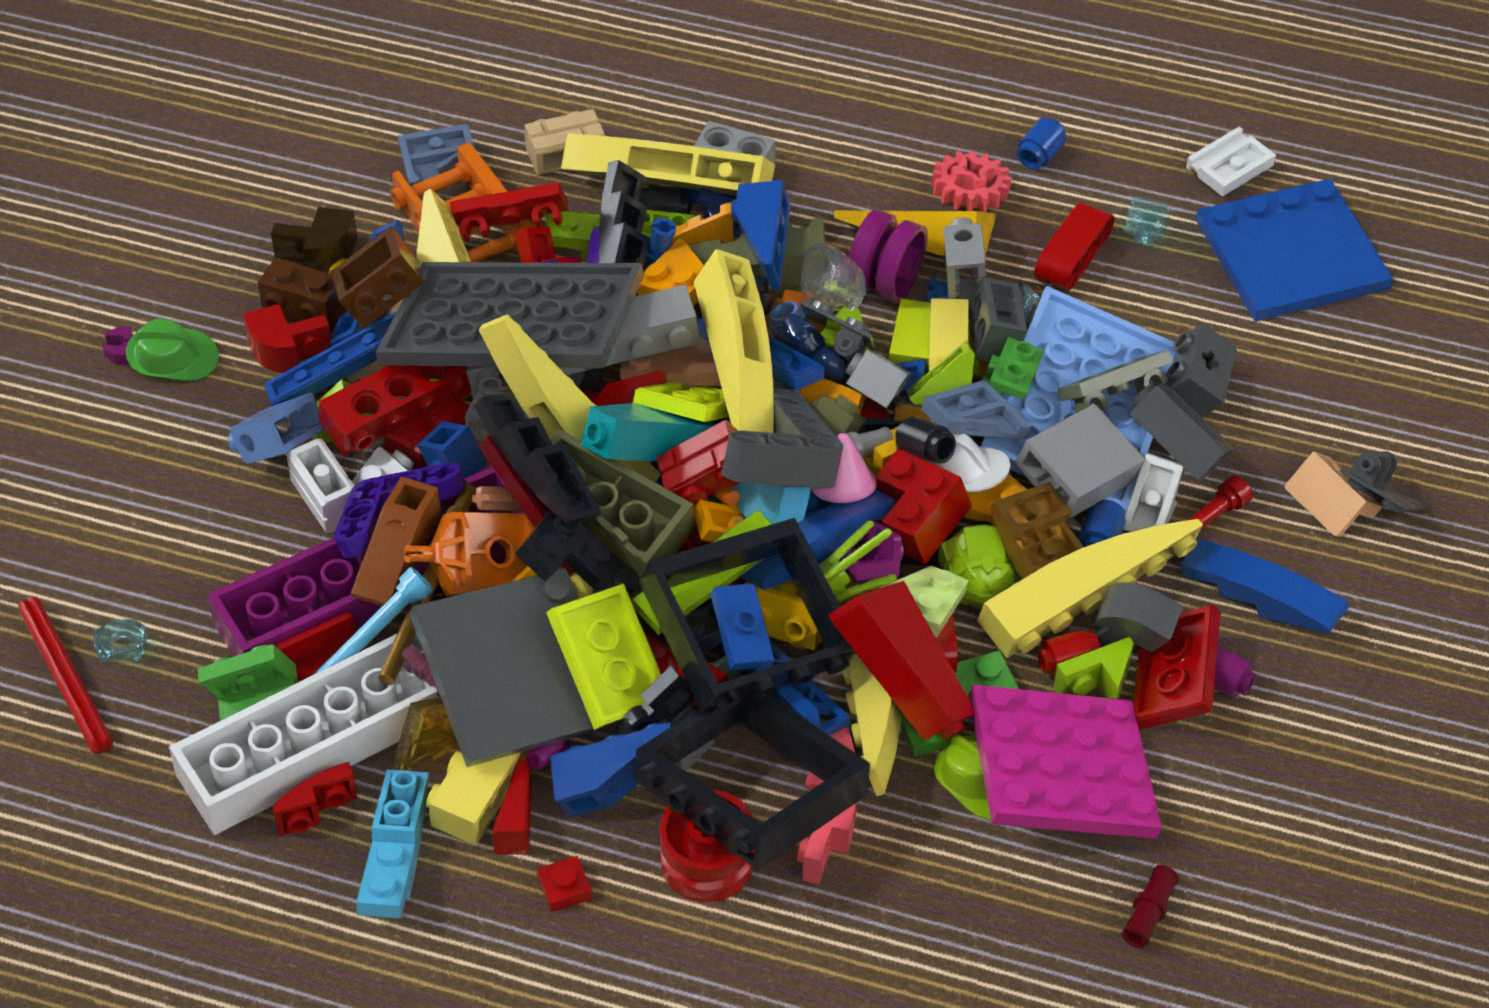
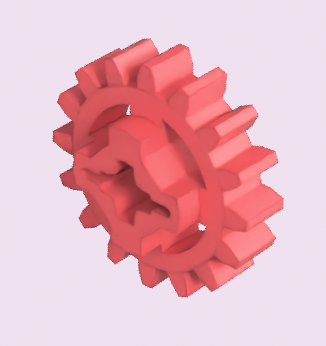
(971, 181)

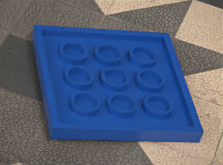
(1293, 249)

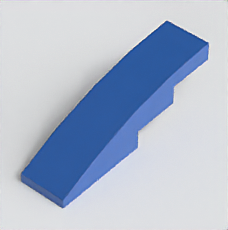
(824, 533)
(1271, 588)

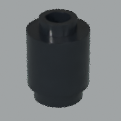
(666, 199)
(925, 440)

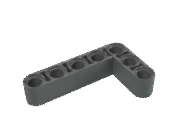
(796, 454)

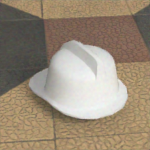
(977, 466)

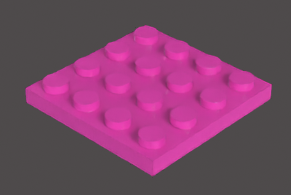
(1063, 762)

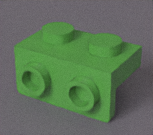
(1014, 368)
(247, 678)

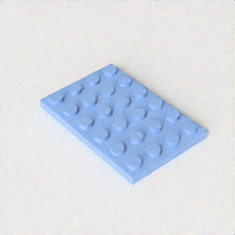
(1076, 345)

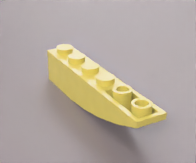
(667, 162)
(738, 339)
(542, 385)
(1079, 584)
(877, 718)

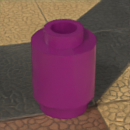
(1233, 674)

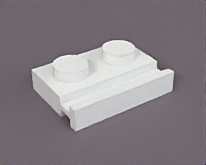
(1231, 161)

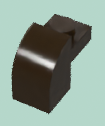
(318, 246)

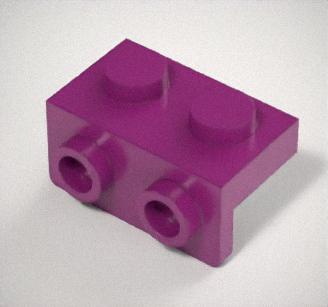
(878, 562)

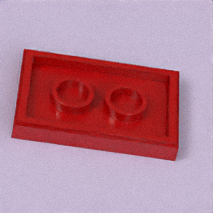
(1180, 674)

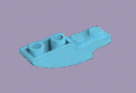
(394, 844)

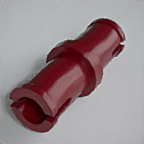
(1150, 906)

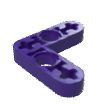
(370, 495)

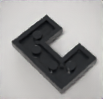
(556, 542)

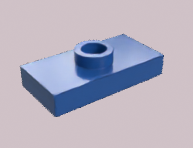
(742, 627)

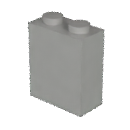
(1081, 459)

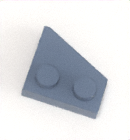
(431, 151)

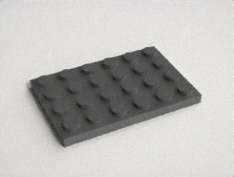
(562, 307)

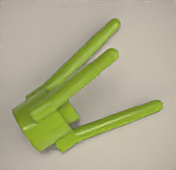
(835, 571)

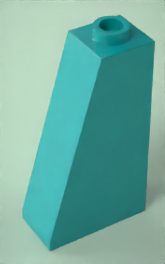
(637, 431)

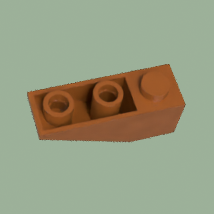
(405, 519)

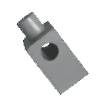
(963, 250)

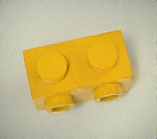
(787, 616)

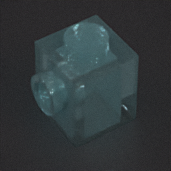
(1147, 220)

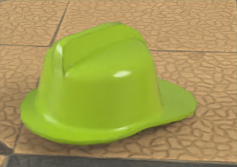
(961, 774)

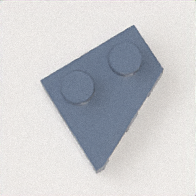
(976, 412)

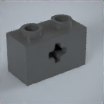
(1201, 368)

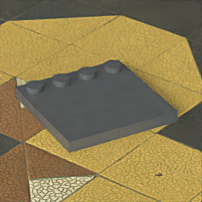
(503, 667)

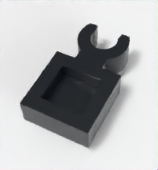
(663, 699)

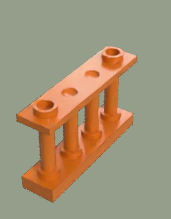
(482, 181)

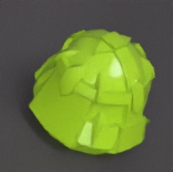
(980, 558)

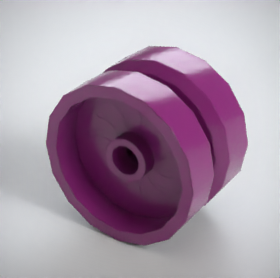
(889, 254)

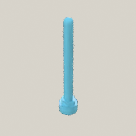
(410, 590)

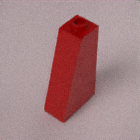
(905, 659)

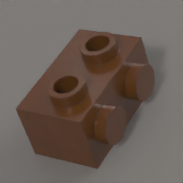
(300, 292)

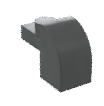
(1138, 614)

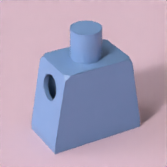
(261, 439)

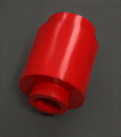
(1065, 648)

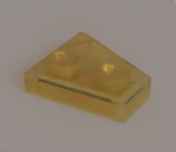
(424, 733)

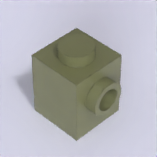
(838, 414)

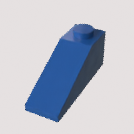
(764, 218)

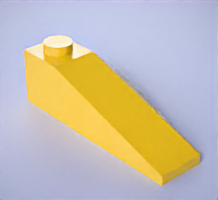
(934, 223)

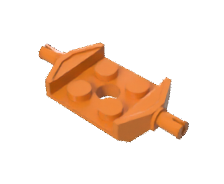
(463, 546)

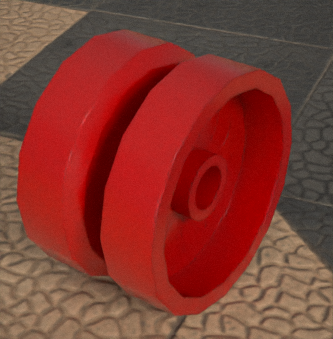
(698, 863)

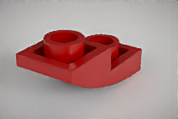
(300, 806)

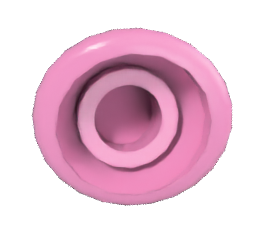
(853, 478)

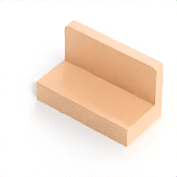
(1328, 495)

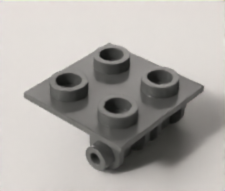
(851, 336)
(1373, 473)

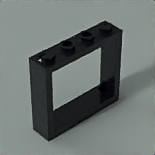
(696, 563)
(839, 767)

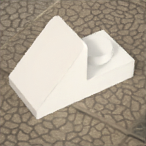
(1154, 493)

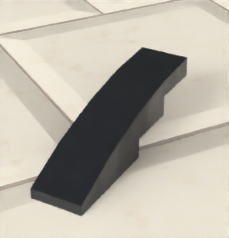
(622, 217)
(541, 465)

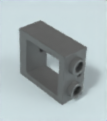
(1180, 430)

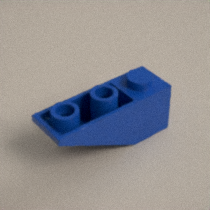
(598, 773)

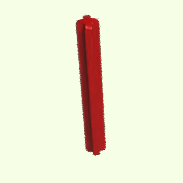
(65, 675)

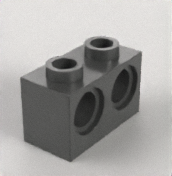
(995, 317)

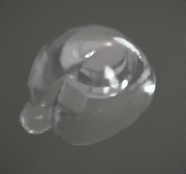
(832, 277)

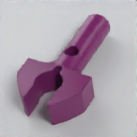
(118, 336)

